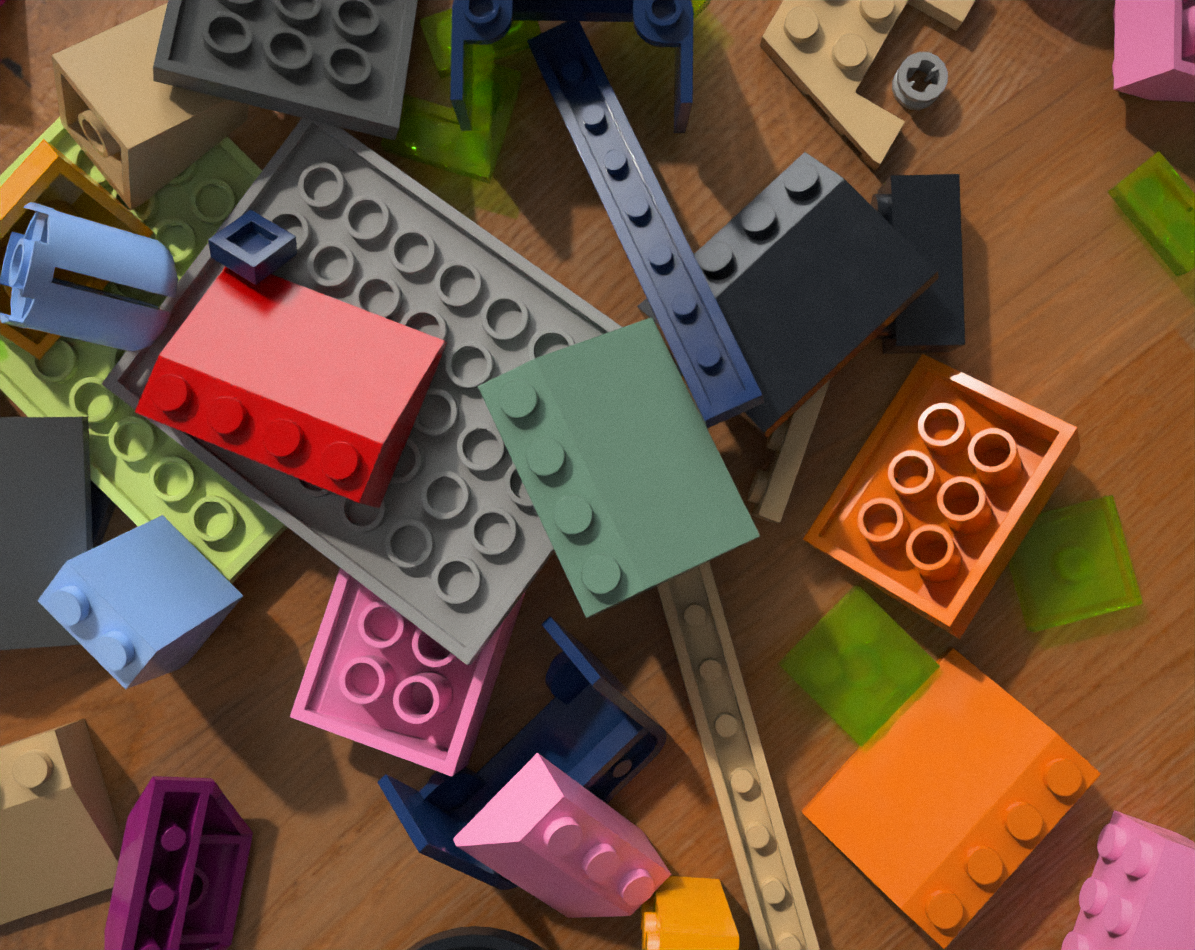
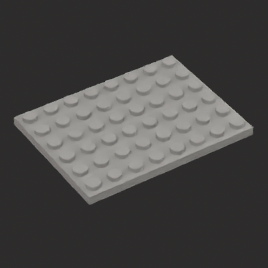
(456, 521)

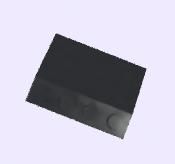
(806, 283)

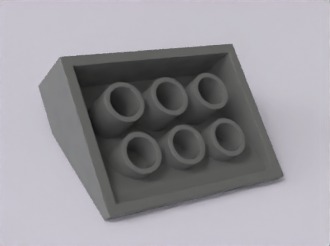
(41, 521)

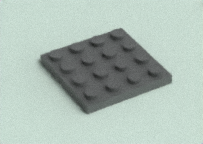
(295, 57)

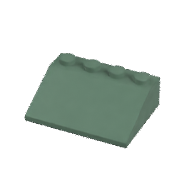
(618, 464)

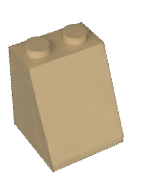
(128, 123)

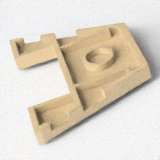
(830, 48)

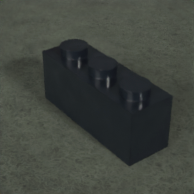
(929, 218)

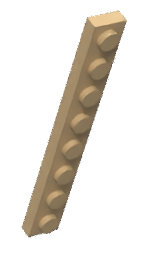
(736, 762)

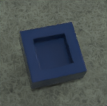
(253, 247)

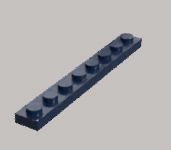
(646, 226)

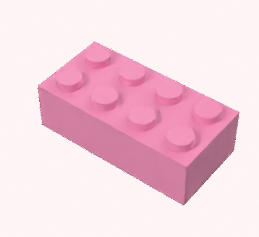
(1138, 891)

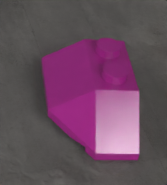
(179, 869)

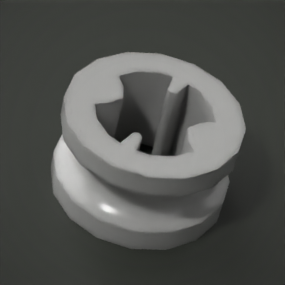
(935, 71)

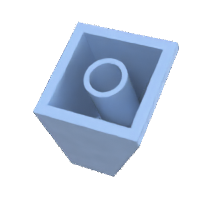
(141, 601)

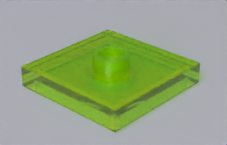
(1074, 565)

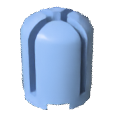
(80, 310)

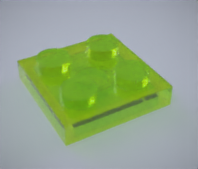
(858, 665)

